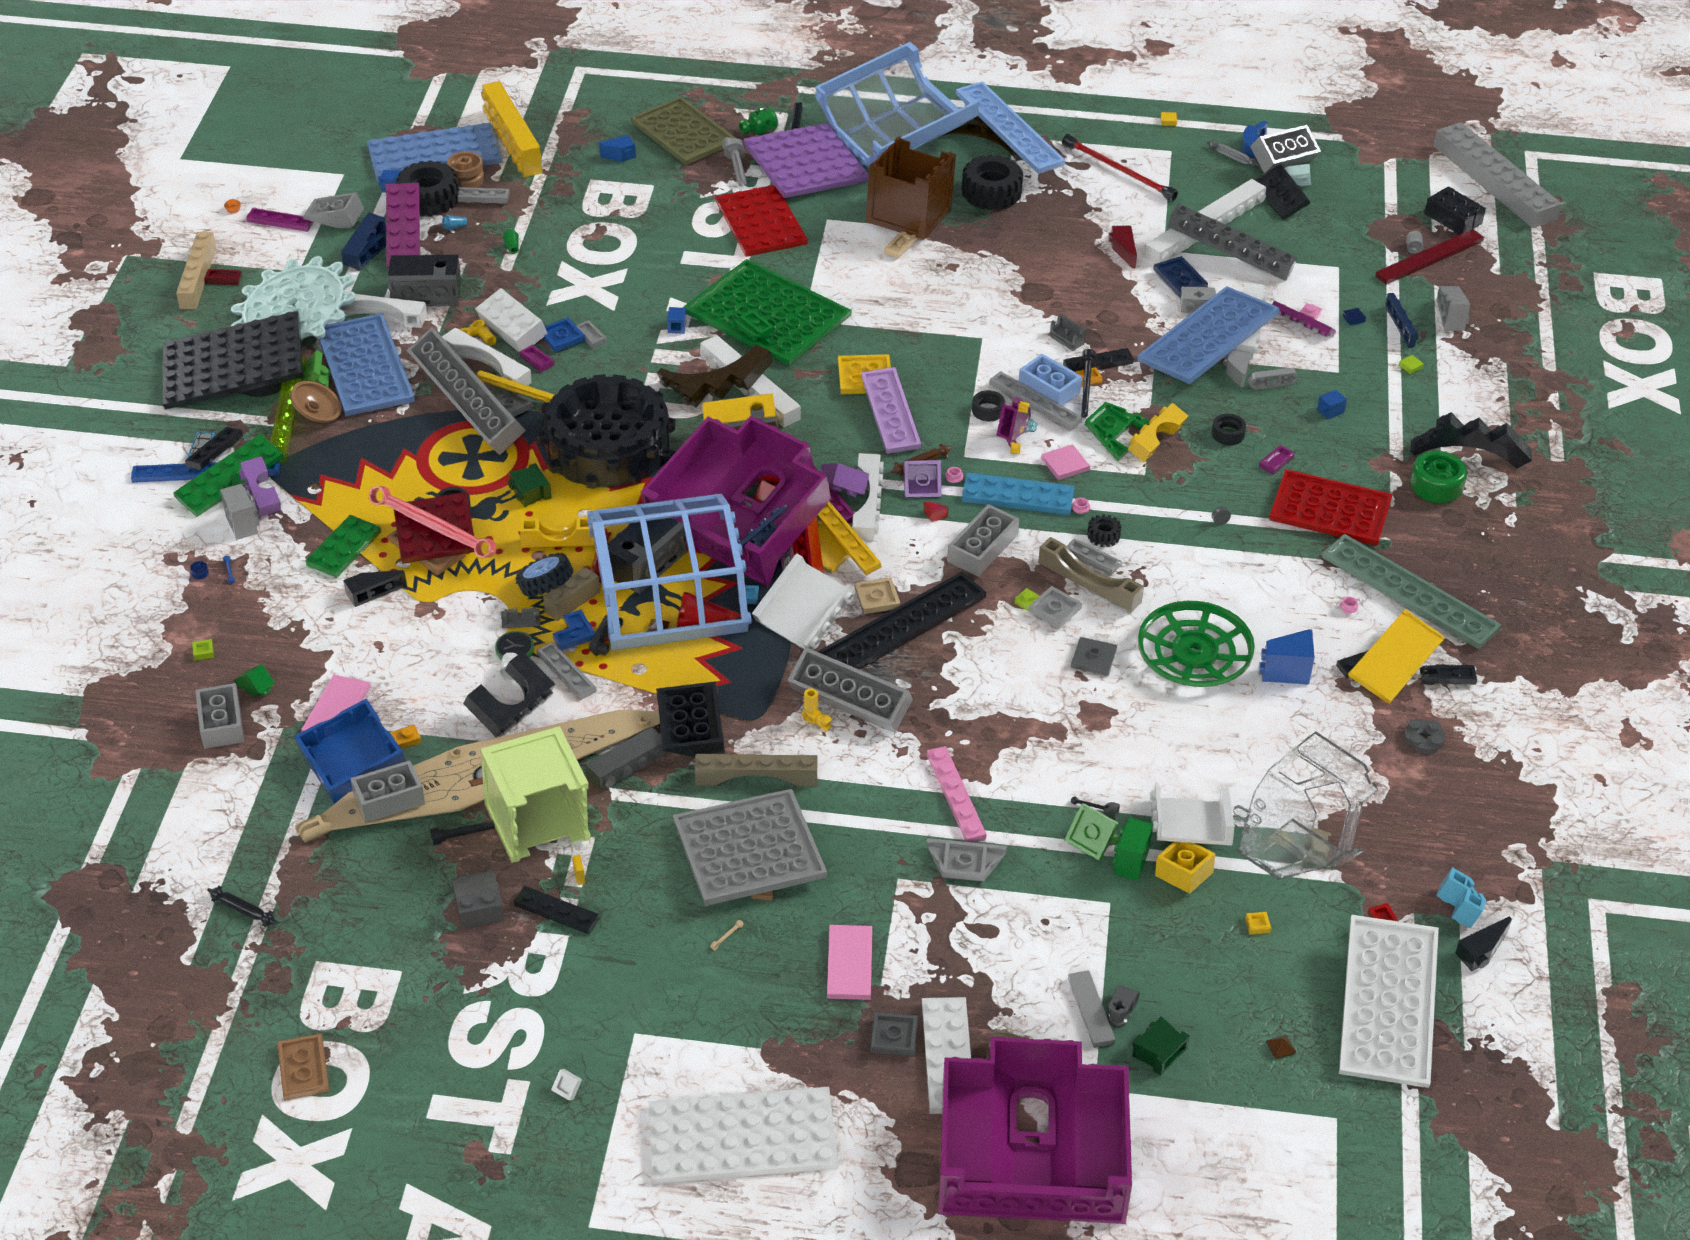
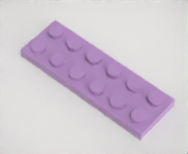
(890, 410)

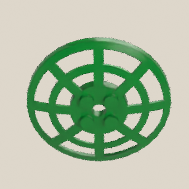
(1197, 639)

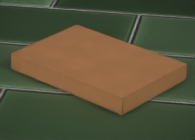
(303, 1067)

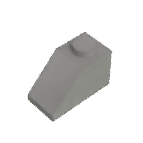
(1237, 366)

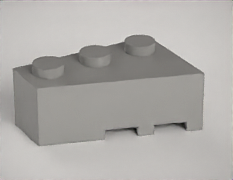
(1453, 308)

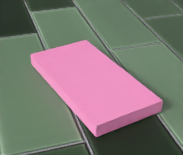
(338, 695)
(849, 962)

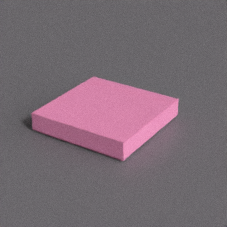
(1065, 462)

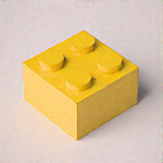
(1185, 865)

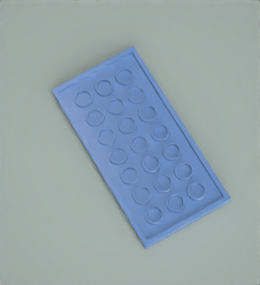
(436, 145)
(1208, 334)
(365, 365)

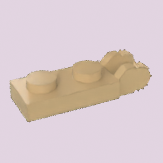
(900, 244)

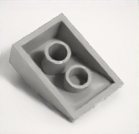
(335, 211)

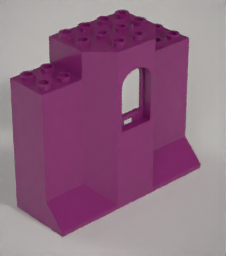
(729, 463)
(1076, 1168)

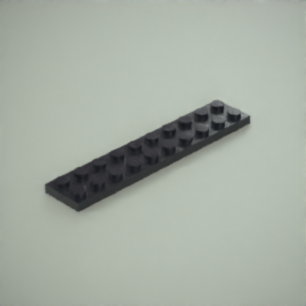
(906, 622)

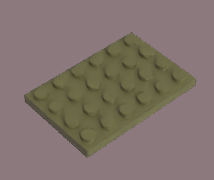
(682, 130)

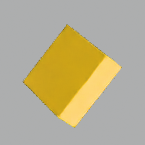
(1168, 119)
(578, 869)
(1258, 923)

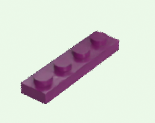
(1309, 322)

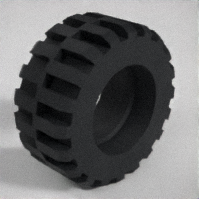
(992, 182)
(437, 185)

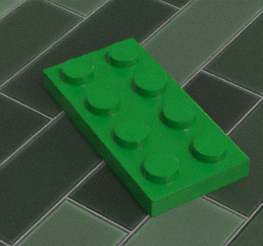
(343, 546)

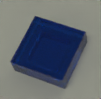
(1354, 316)

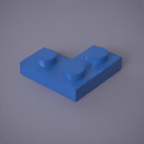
(577, 633)

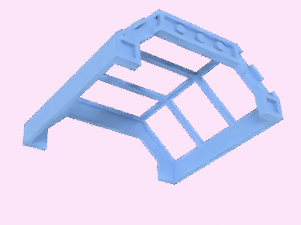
(660, 510)

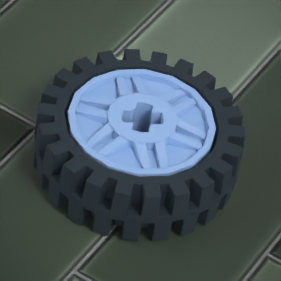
(544, 574)

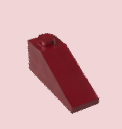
(1123, 243)

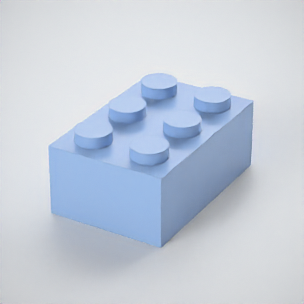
(1051, 379)

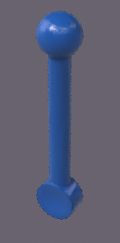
(227, 559)

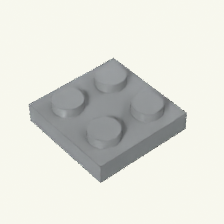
(1055, 607)

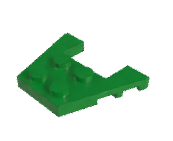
(1109, 423)

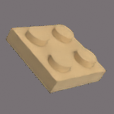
(877, 595)

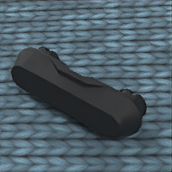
(597, 643)

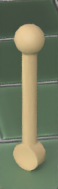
(738, 924)

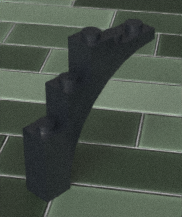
(1476, 434)

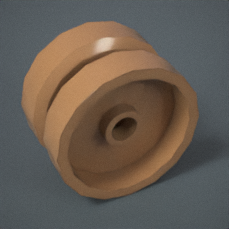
(468, 168)

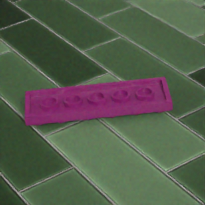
(402, 220)

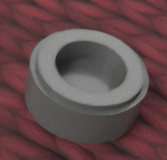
(1221, 515)

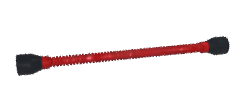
(1167, 191)

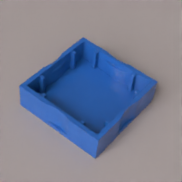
(348, 747)

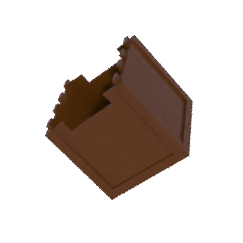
(909, 189)

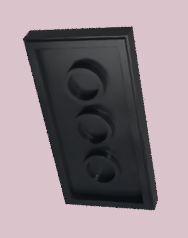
(1283, 192)

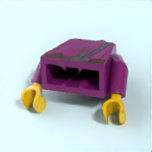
(1013, 422)

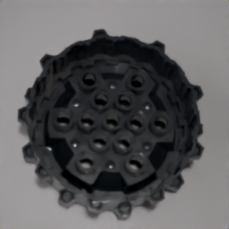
(606, 431)

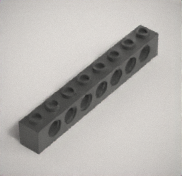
(1232, 242)

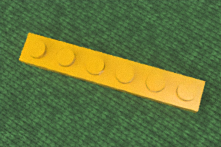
(848, 539)

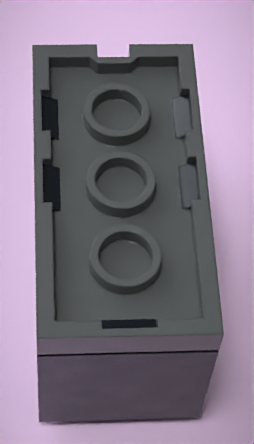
(425, 279)
(629, 554)

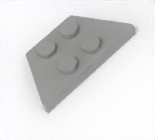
(965, 859)

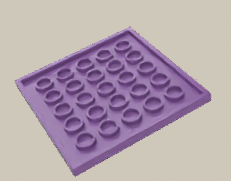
(806, 160)

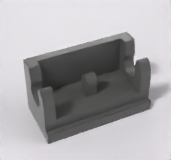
(1067, 332)

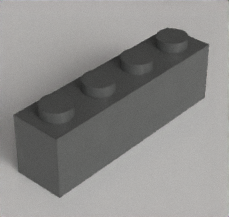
(625, 759)

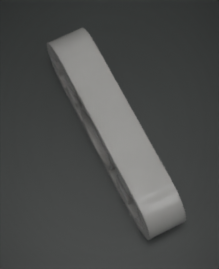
(1260, 379)

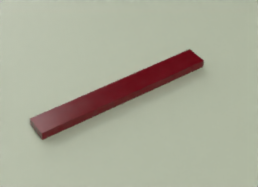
(1429, 256)

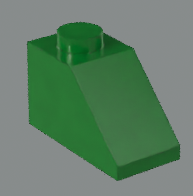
(255, 681)

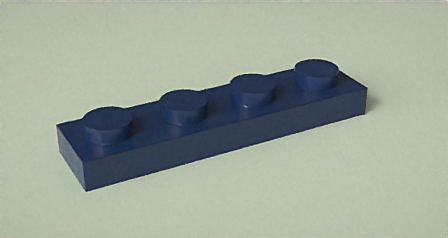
(1401, 320)

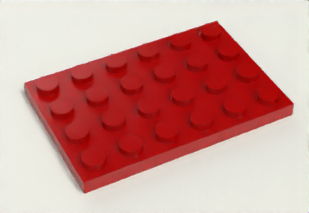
(761, 220)
(1331, 507)

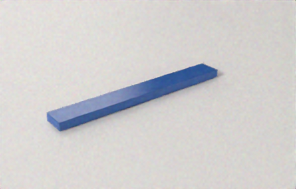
(177, 472)

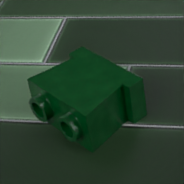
(529, 485)
(1160, 1045)

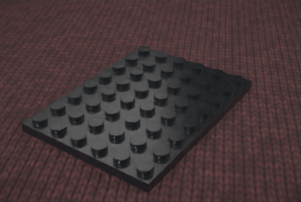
(232, 360)

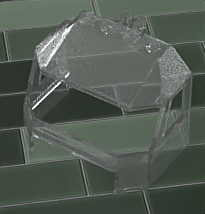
(1282, 815)

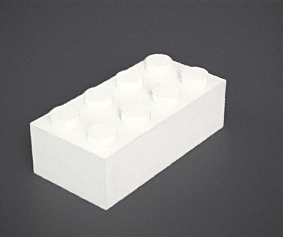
(511, 320)

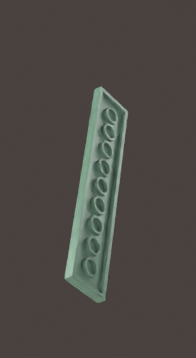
(1412, 591)

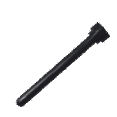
(1088, 358)
(439, 835)

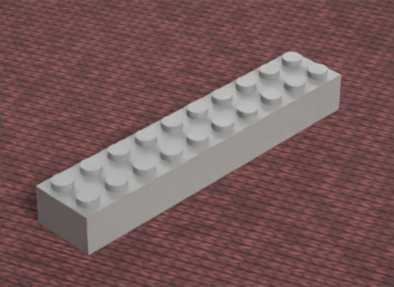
(1497, 175)
(466, 391)

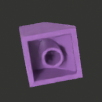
(922, 478)
(845, 479)

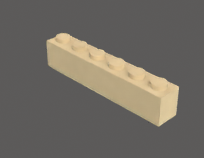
(193, 276)

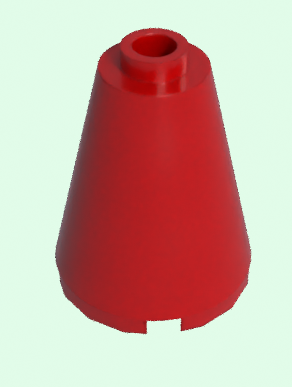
(689, 613)

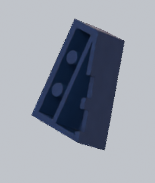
(365, 242)

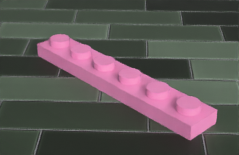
(956, 795)

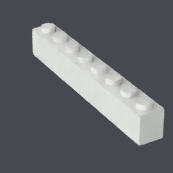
(720, 354)

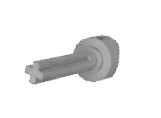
(734, 149)

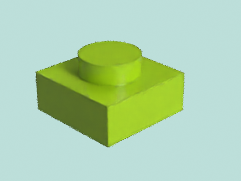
(1026, 598)

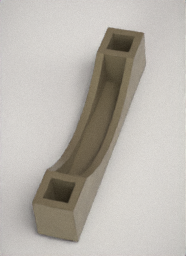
(1061, 560)
(716, 768)

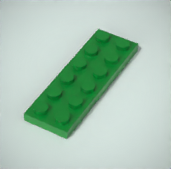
(205, 489)

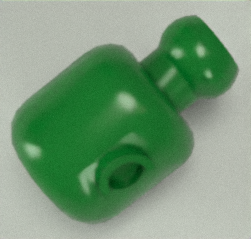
(760, 122)

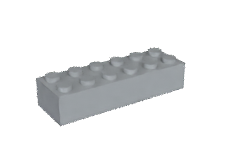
(851, 689)

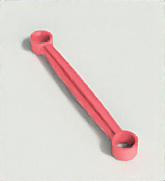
(432, 521)

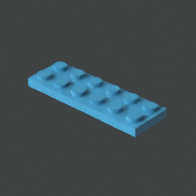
(1018, 493)

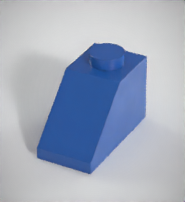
(618, 149)

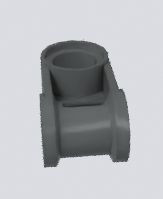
(1122, 1005)

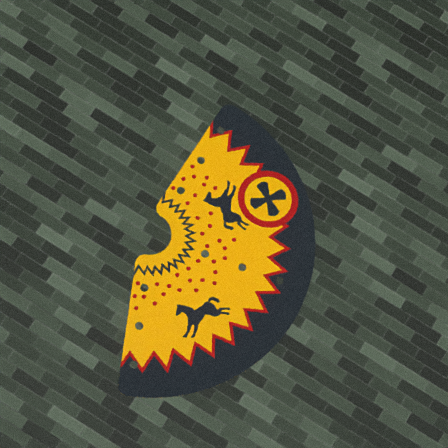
(443, 450)

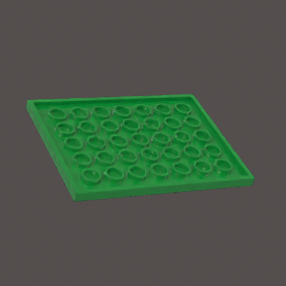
(795, 311)

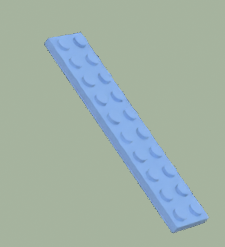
(1012, 128)

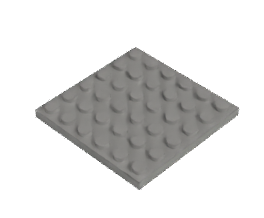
(749, 847)

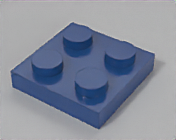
(562, 334)

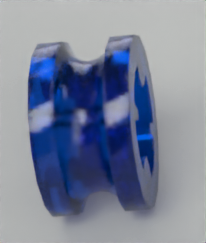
(199, 565)

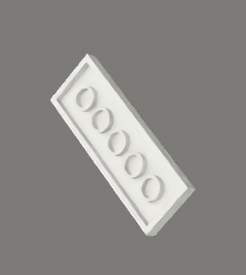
(944, 1036)

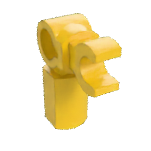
(479, 329)
(812, 713)

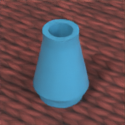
(452, 222)

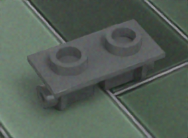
(528, 618)

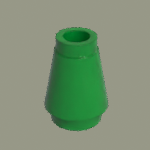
(511, 240)

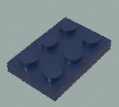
(1179, 274)

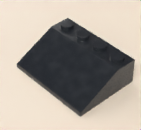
(690, 719)

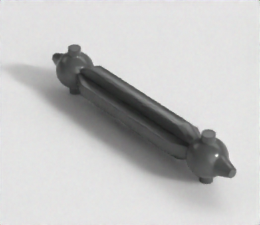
(1233, 153)

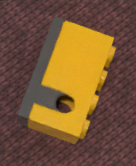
(737, 410)

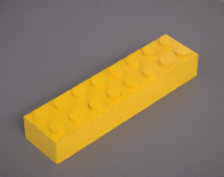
(511, 129)

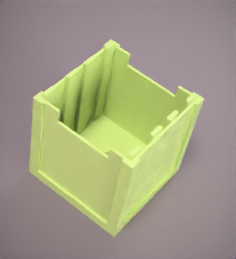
(535, 791)

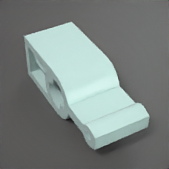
(1300, 174)

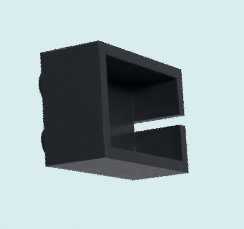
(1455, 210)

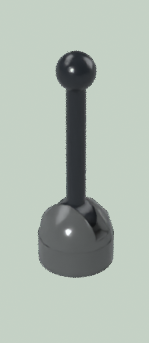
(1110, 809)

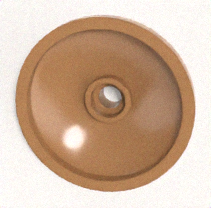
(315, 402)

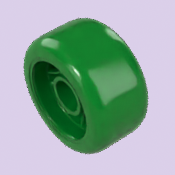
(1438, 477)

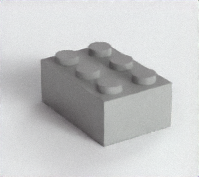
(219, 716)
(387, 791)

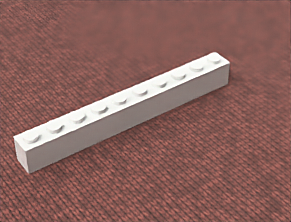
(1223, 210)

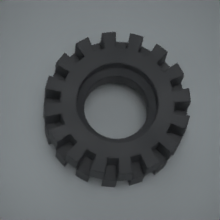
(1101, 537)

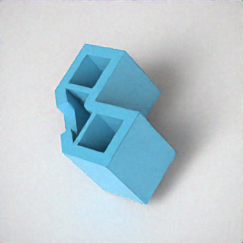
(1459, 892)

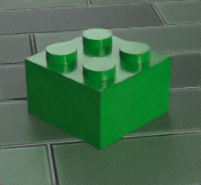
(1132, 848)

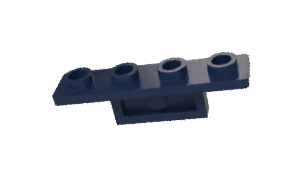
(765, 529)

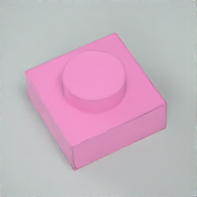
(1311, 310)

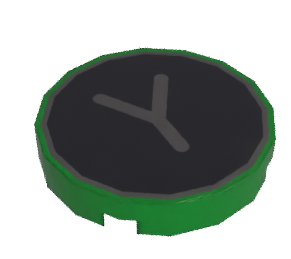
(515, 643)

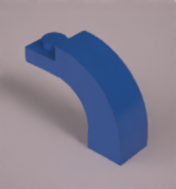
(1250, 135)

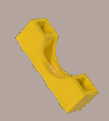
(1168, 421)
(536, 534)

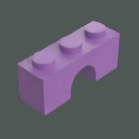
(254, 473)

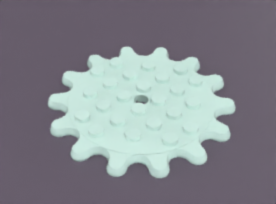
(313, 288)

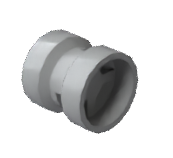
(1414, 242)

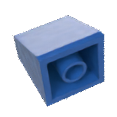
(1288, 658)

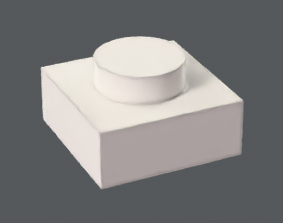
(566, 1084)

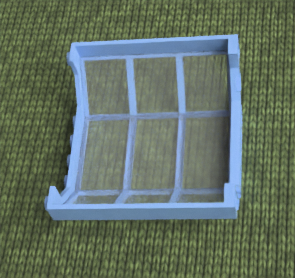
(887, 101)

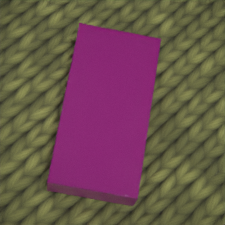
(536, 358)
(1276, 459)

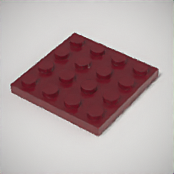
(423, 543)

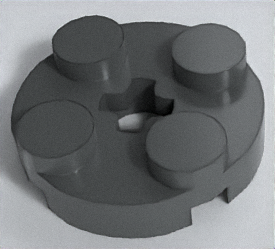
(1431, 729)

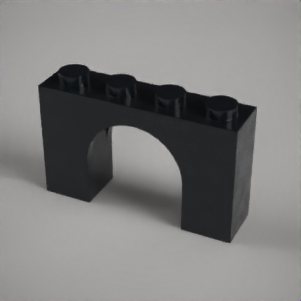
(499, 716)

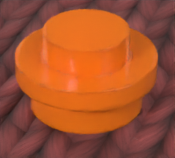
(232, 206)

